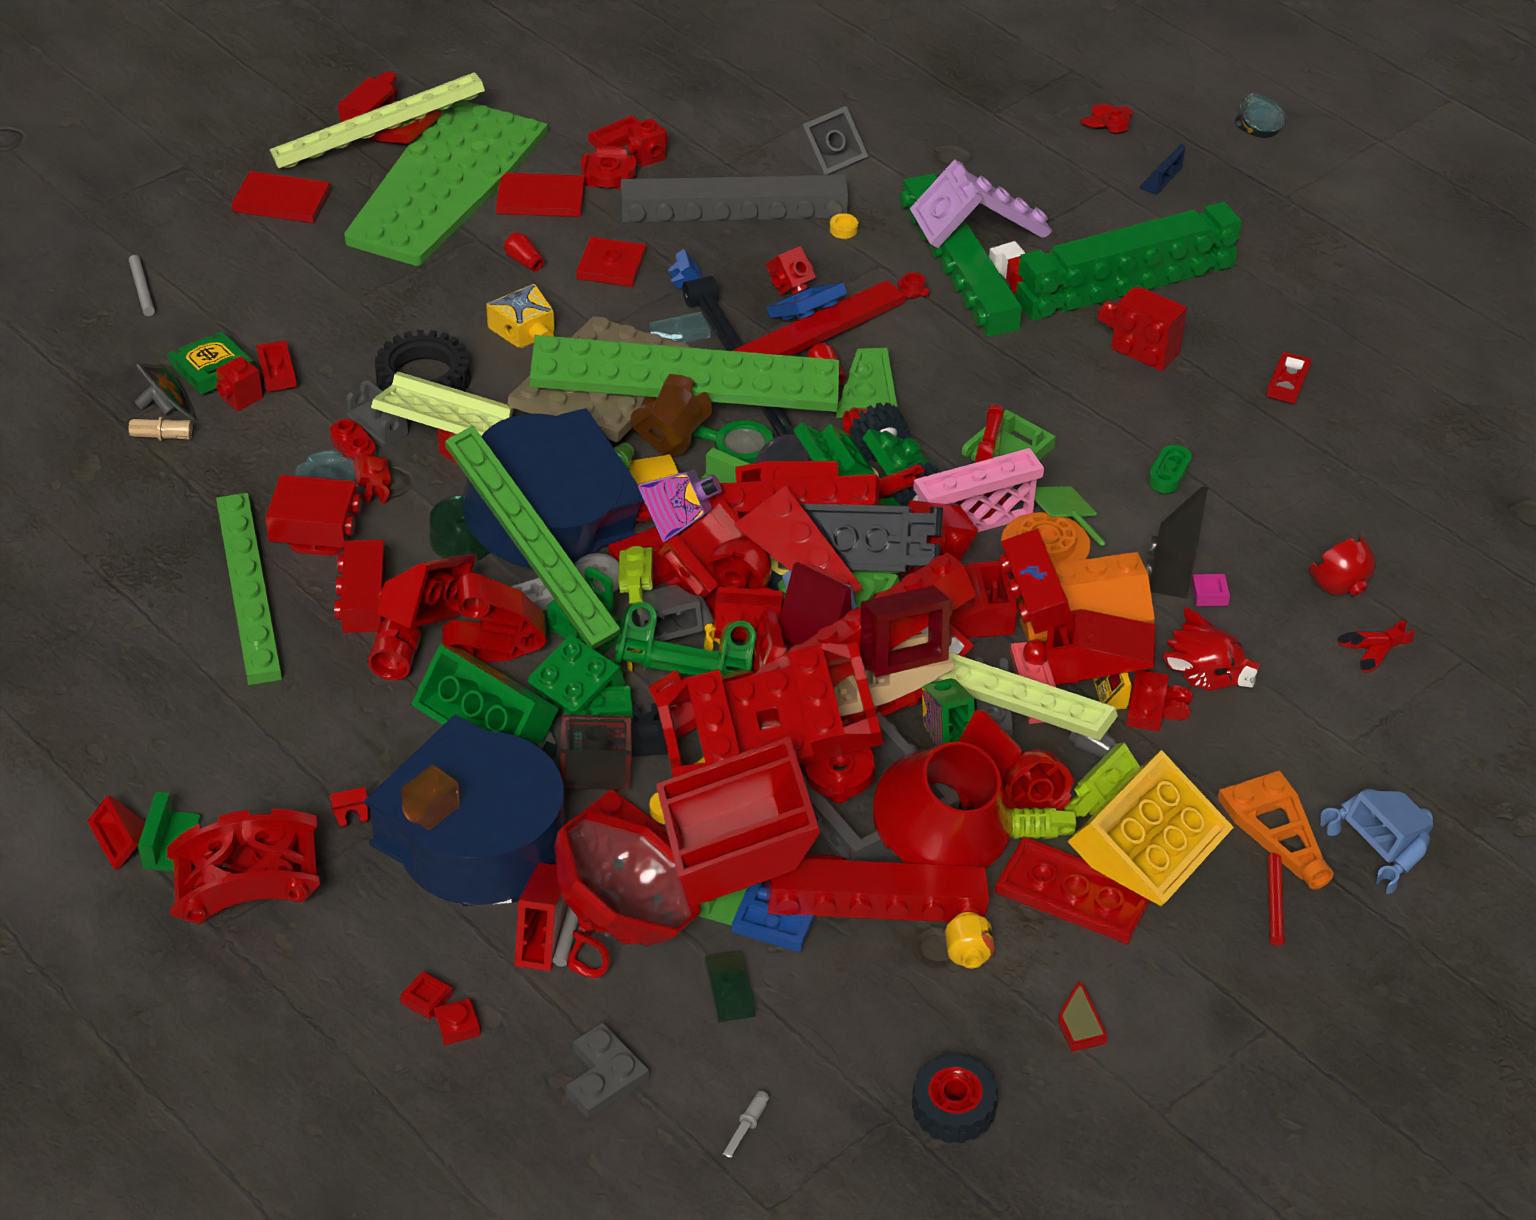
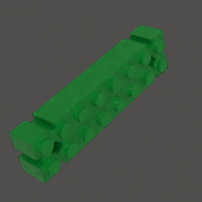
(1126, 258)

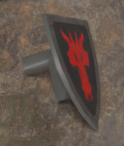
(164, 391)

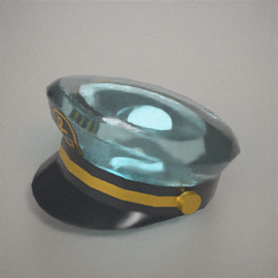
(1260, 116)

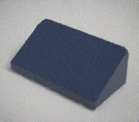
(1165, 171)

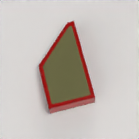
(1080, 1021)

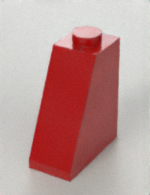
(539, 919)

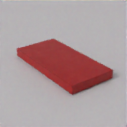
(1071, 890)

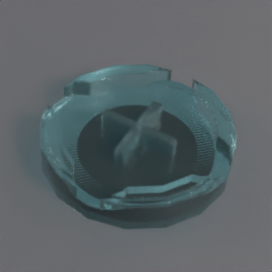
(328, 466)

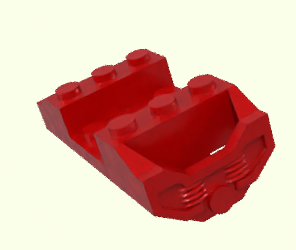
(773, 706)

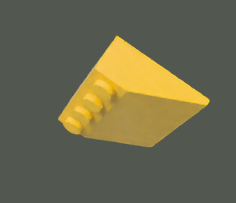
(1152, 831)

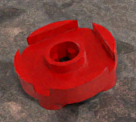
(599, 175)
(846, 783)

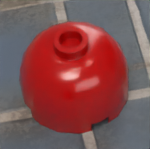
(740, 564)
(1345, 568)
(1038, 781)

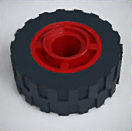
(951, 1118)

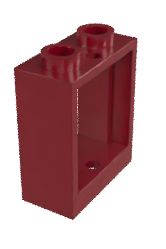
(875, 630)

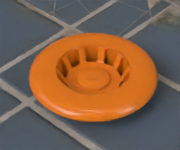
(1061, 535)

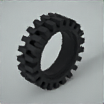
(424, 347)

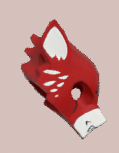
(1203, 649)

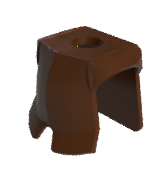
(672, 416)

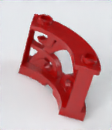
(210, 889)

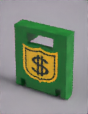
(203, 356)

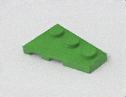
(868, 381)

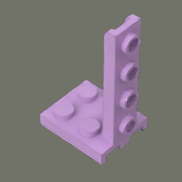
(956, 196)

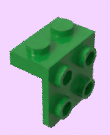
(575, 675)

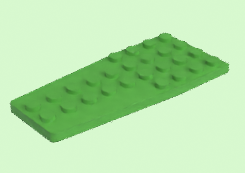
(442, 181)

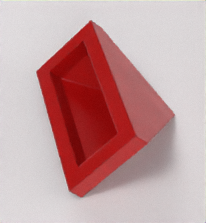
(116, 830)

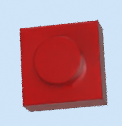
(456, 1022)

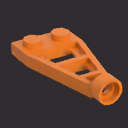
(1266, 794)

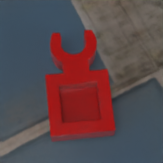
(374, 475)

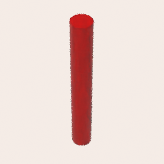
(1275, 896)

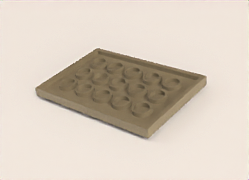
(609, 411)

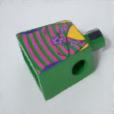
(946, 705)

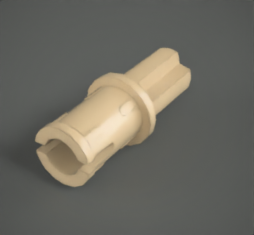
(161, 428)

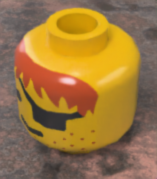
(969, 940)

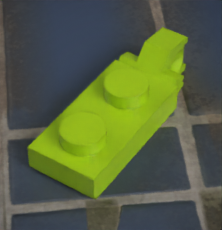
(636, 572)
(1103, 780)

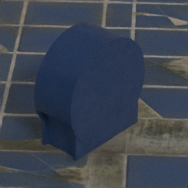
(567, 478)
(504, 819)

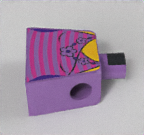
(678, 501)

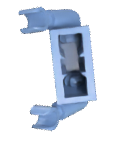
(1389, 825)

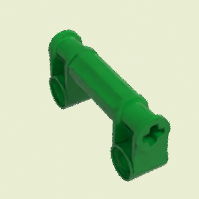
(679, 657)

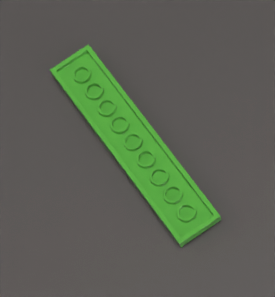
(722, 374)

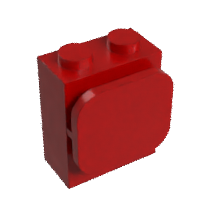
(313, 514)

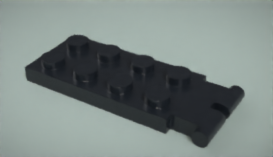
(878, 535)

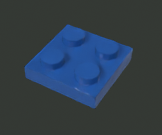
(804, 302)

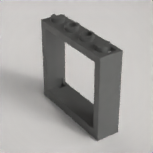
(840, 835)

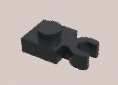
(647, 733)

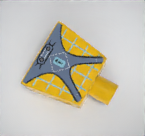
(521, 316)

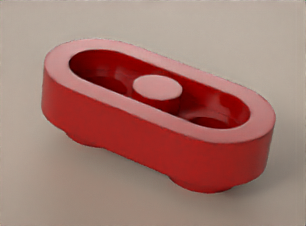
(351, 439)

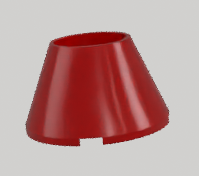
(927, 830)

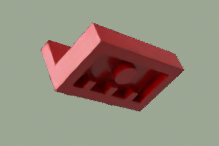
(743, 605)

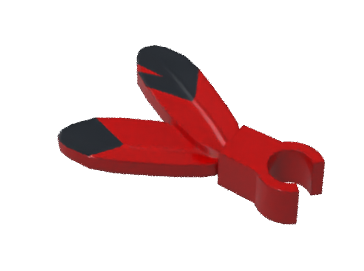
(1377, 642)

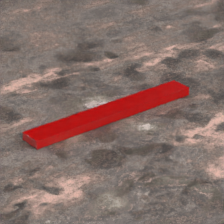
(828, 321)

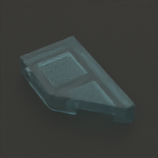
(682, 328)

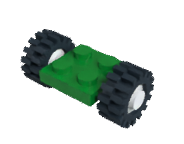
(884, 438)

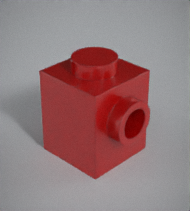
(239, 383)

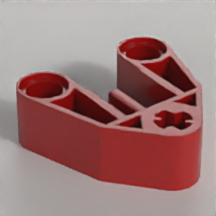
(507, 625)

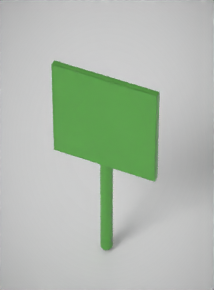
(1066, 502)

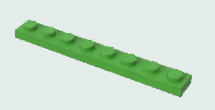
(532, 537)
(248, 589)

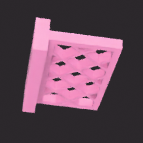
(982, 477)

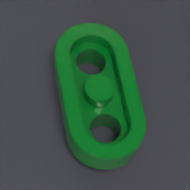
(1170, 469)

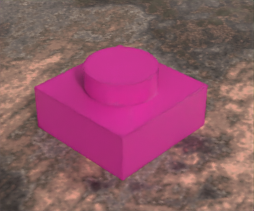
(1210, 590)

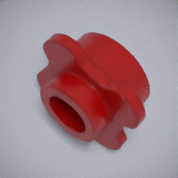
(913, 285)

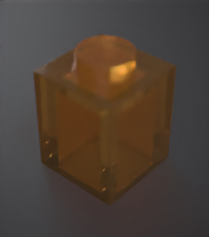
(430, 797)

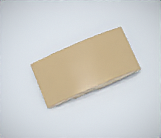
(890, 686)

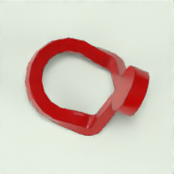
(584, 936)

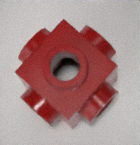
(647, 142)
(791, 271)

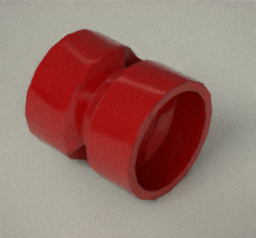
(393, 650)

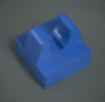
(684, 269)

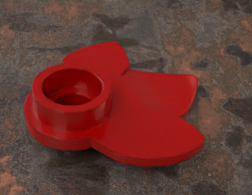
(1107, 115)

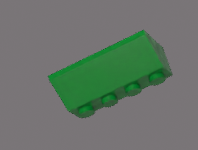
(482, 696)

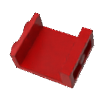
(691, 549)

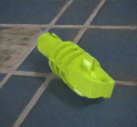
(1042, 823)

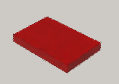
(540, 194)
(281, 197)

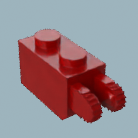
(368, 96)

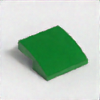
(834, 445)

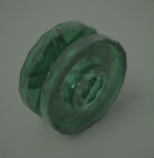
(450, 533)

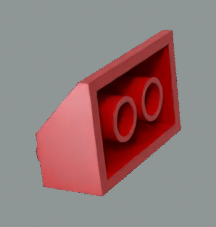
(425, 592)

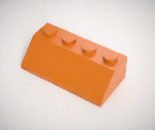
(1103, 585)

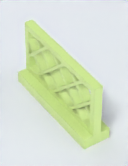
(439, 405)

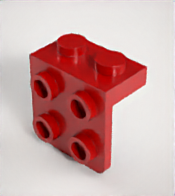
(991, 738)

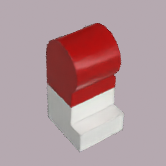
(1006, 260)

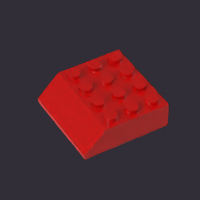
(738, 821)

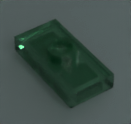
(729, 986)

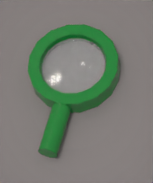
(739, 438)

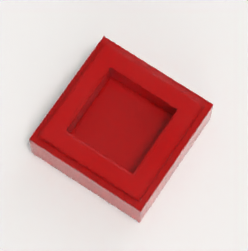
(425, 994)

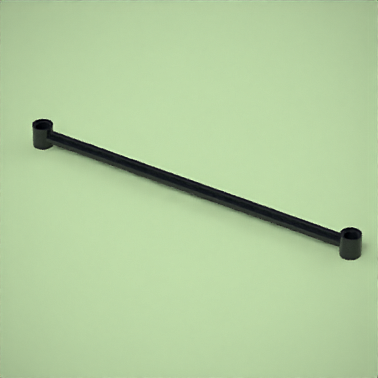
(704, 293)

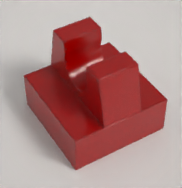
(346, 802)

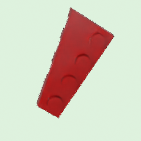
(791, 537)

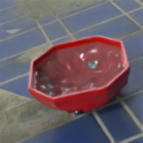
(621, 879)

